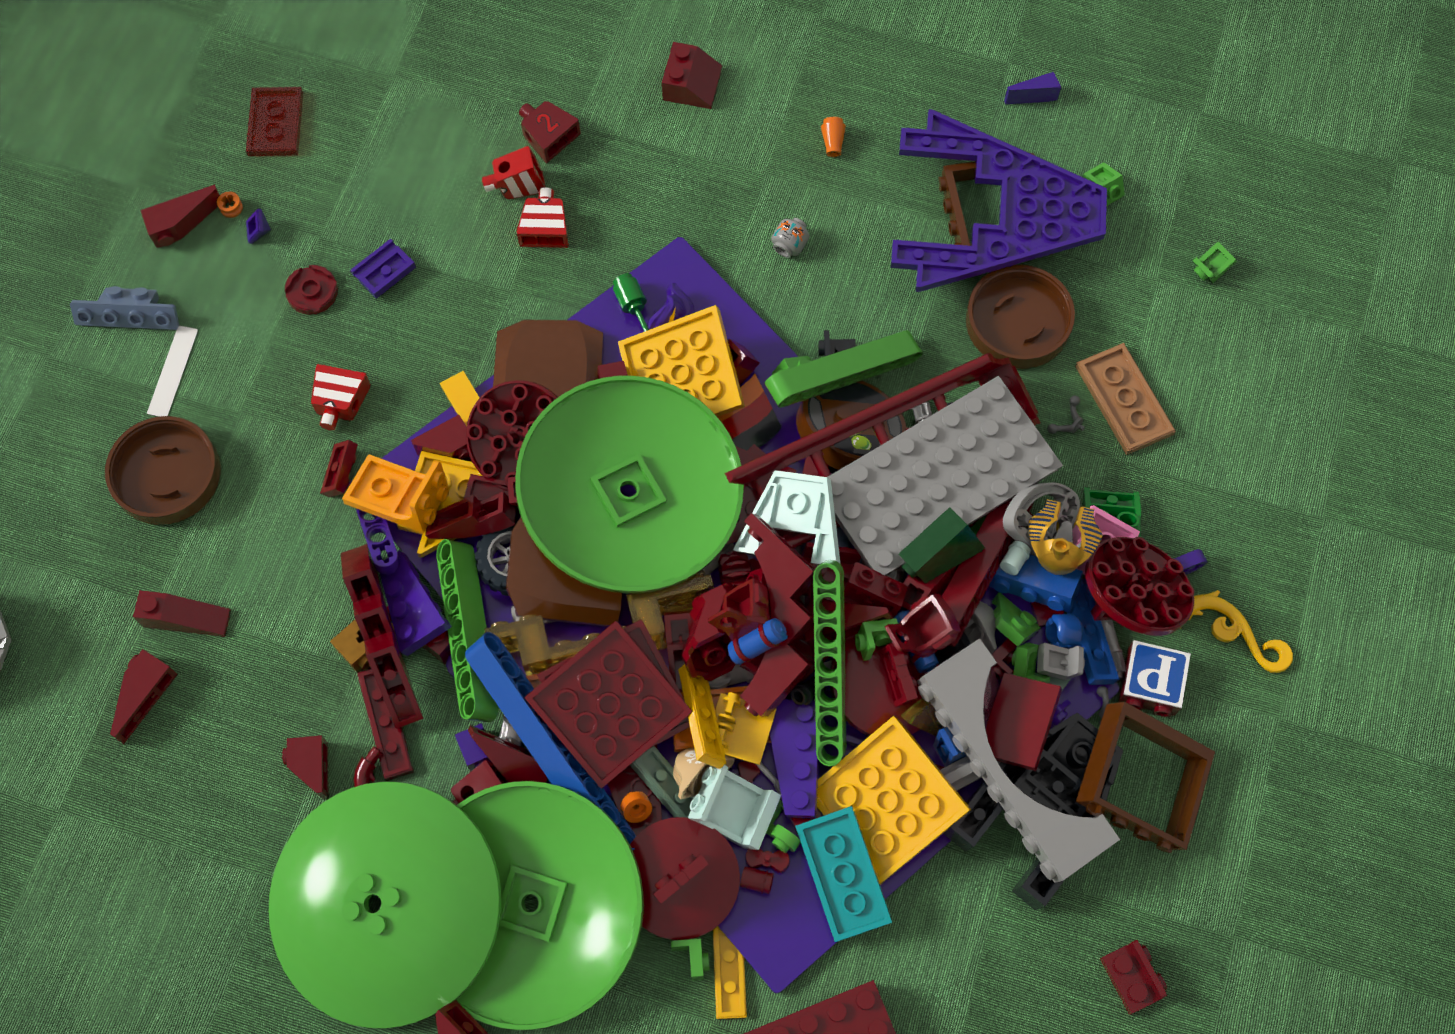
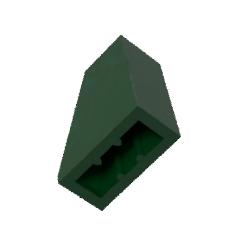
(940, 547)

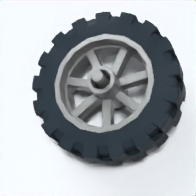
(486, 564)

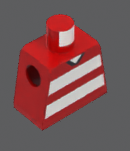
(516, 174)
(543, 222)
(338, 394)

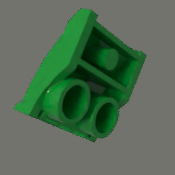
(1118, 504)

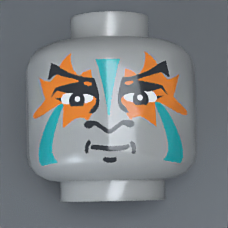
(790, 237)

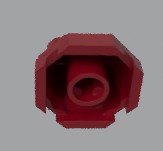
(706, 645)

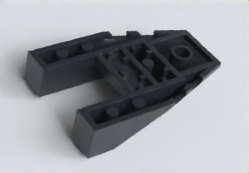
(1051, 785)

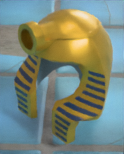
(1060, 554)

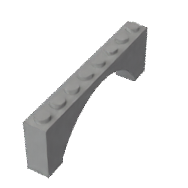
(1057, 839)

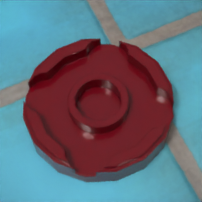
(311, 289)

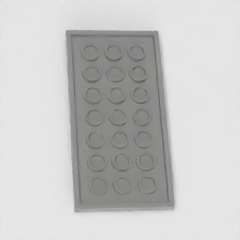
(958, 458)

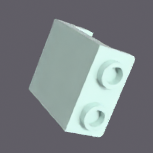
(734, 807)

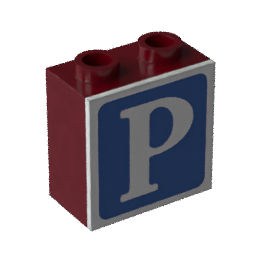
(1154, 678)

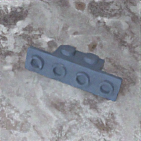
(125, 309)

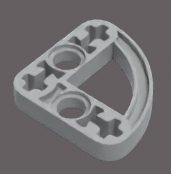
(1017, 514)

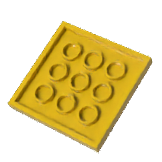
(689, 355)
(895, 796)

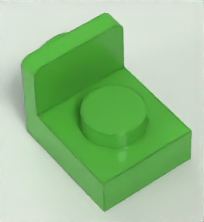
(1108, 178)
(872, 634)

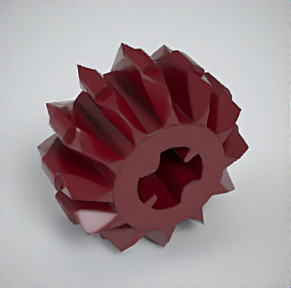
(734, 568)

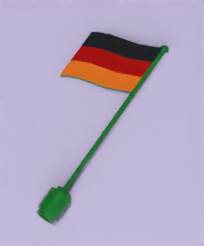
(746, 426)

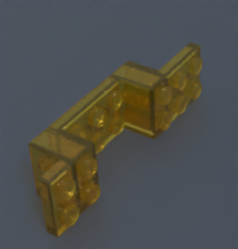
(532, 640)

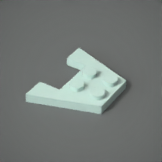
(801, 506)

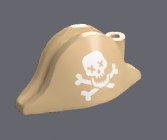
(689, 772)

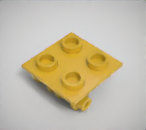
(740, 731)

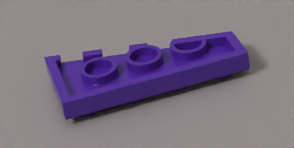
(411, 608)
(796, 757)

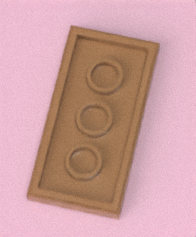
(1125, 398)

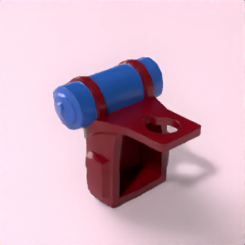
(748, 622)
(924, 631)

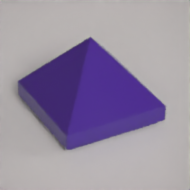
(256, 226)

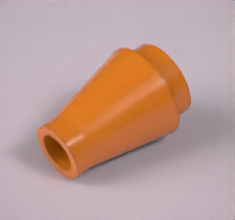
(833, 135)

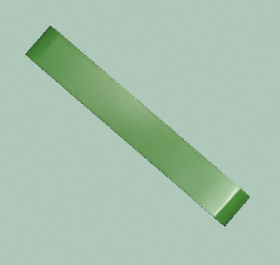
(843, 368)
(466, 616)
(823, 675)

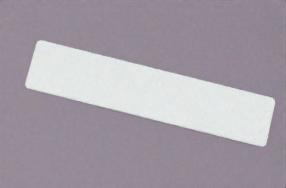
(172, 371)

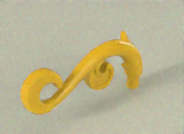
(1241, 625)

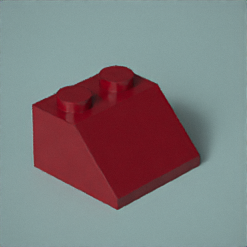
(690, 76)

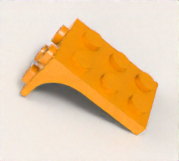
(398, 492)

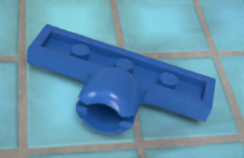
(1081, 630)

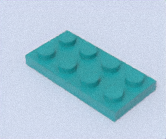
(843, 874)

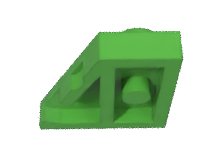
(1013, 622)

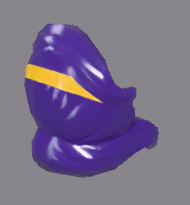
(675, 307)

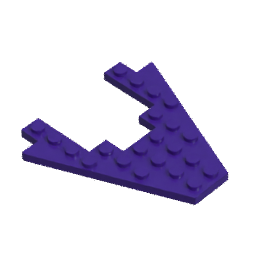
(1039, 214)

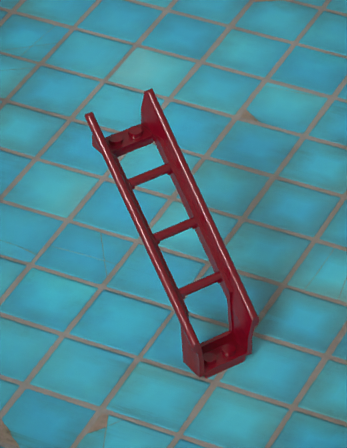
(980, 369)

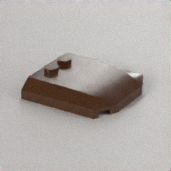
(548, 353)
(545, 590)

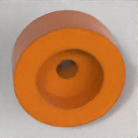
(636, 807)

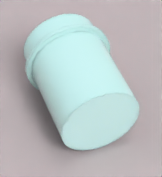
(1015, 557)

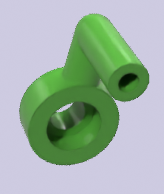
(783, 838)

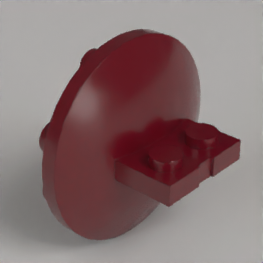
(500, 426)
(1139, 586)
(878, 687)
(686, 877)

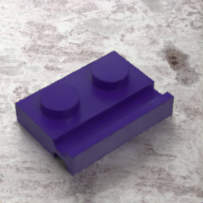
(383, 268)

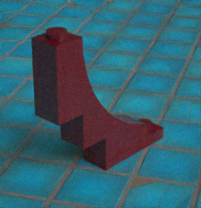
(787, 579)
(379, 637)

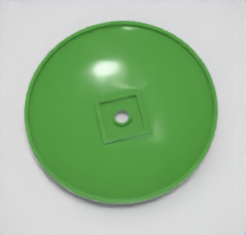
(636, 436)
(588, 910)
(434, 913)

